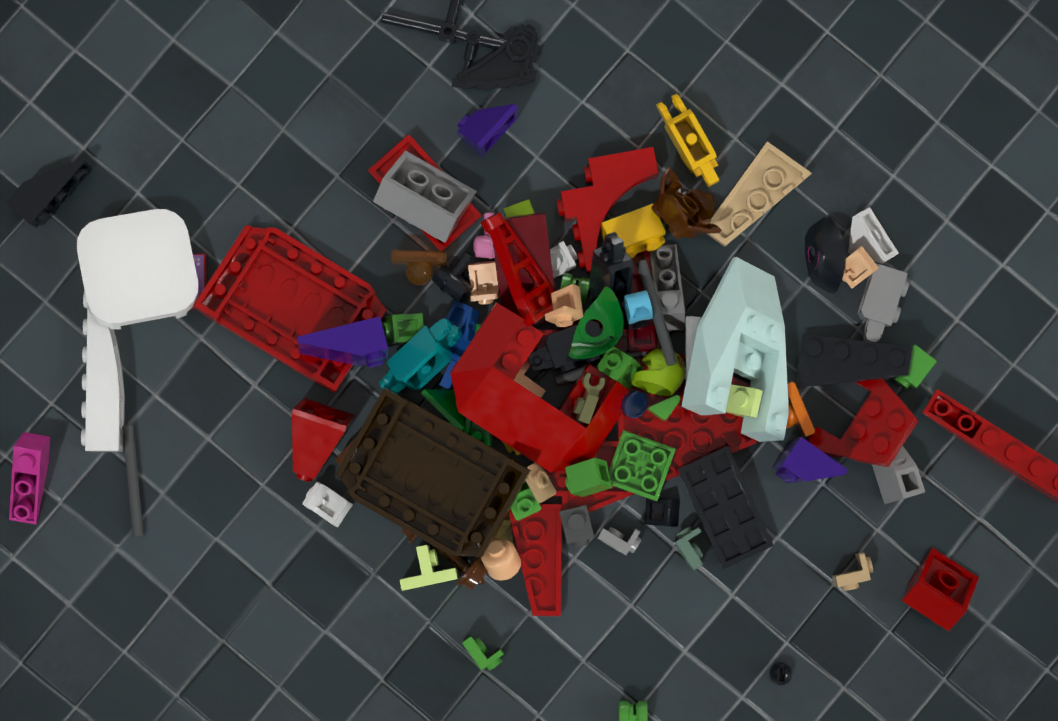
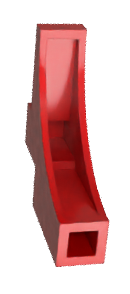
(610, 180)

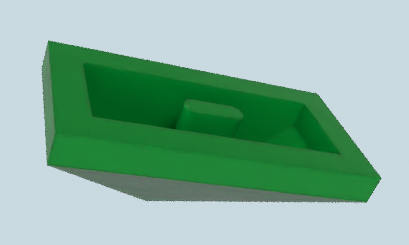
(445, 403)

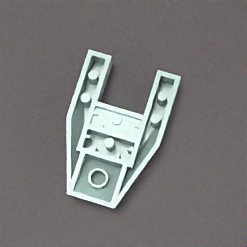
(743, 336)

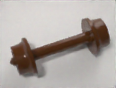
(472, 574)

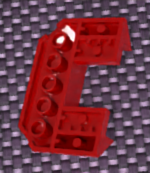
(517, 416)

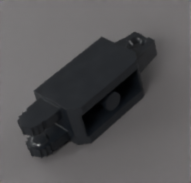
(611, 268)
(557, 348)

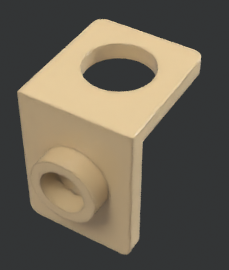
(540, 483)

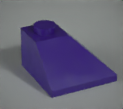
(487, 126)

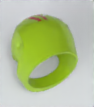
(660, 378)

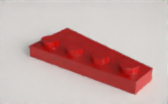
(539, 548)

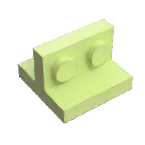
(427, 560)

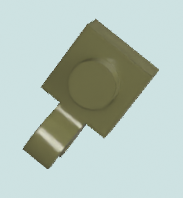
(586, 405)

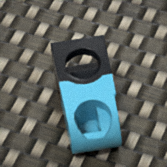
(637, 310)

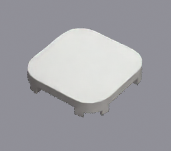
(137, 267)

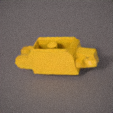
(690, 141)

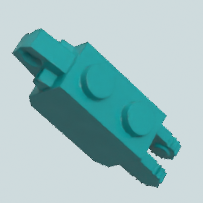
(421, 357)

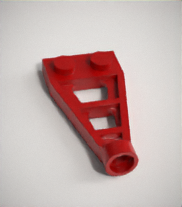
(531, 304)

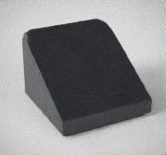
(662, 512)

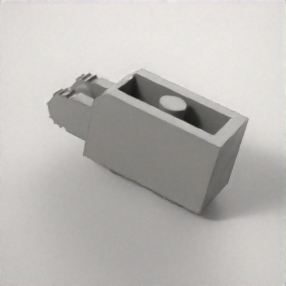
(881, 300)

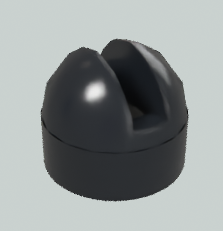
(774, 673)

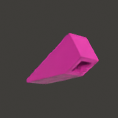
(28, 476)

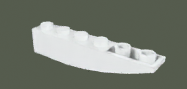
(103, 388)

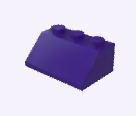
(805, 462)

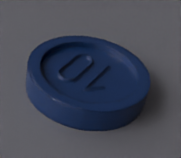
(634, 404)

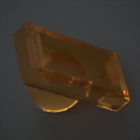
(419, 264)

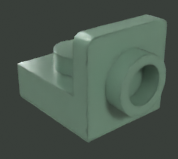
(690, 553)

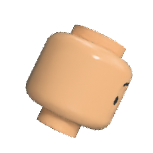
(501, 560)

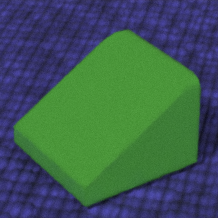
(663, 409)

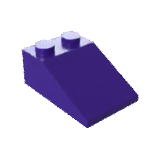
(353, 343)

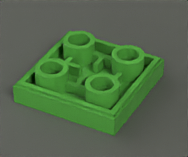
(640, 465)

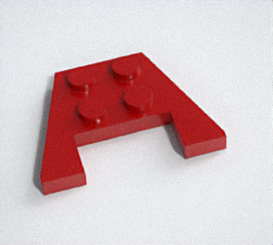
(876, 430)

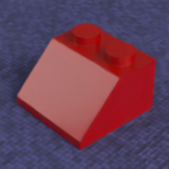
(940, 589)

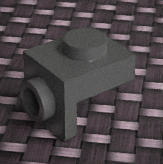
(577, 526)

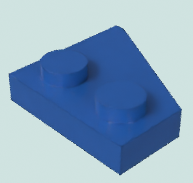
(466, 319)

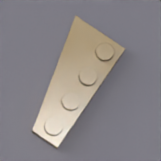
(758, 190)

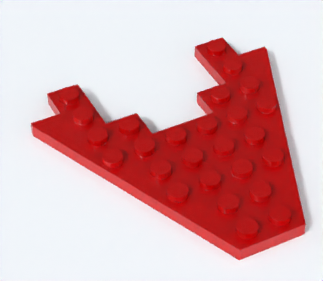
(683, 430)

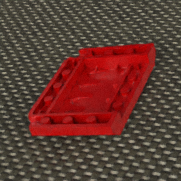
(281, 290)

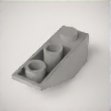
(668, 286)
(899, 479)

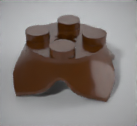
(685, 212)

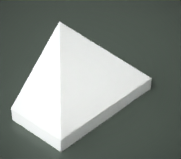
(869, 234)

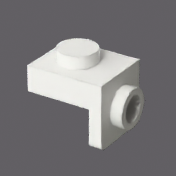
(327, 503)

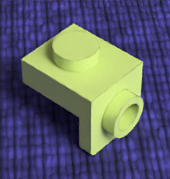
(744, 401)

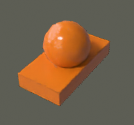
(798, 412)

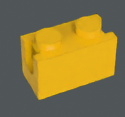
(637, 229)

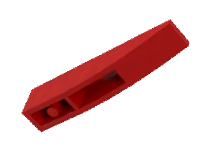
(994, 443)

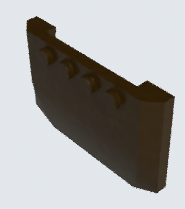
(430, 476)

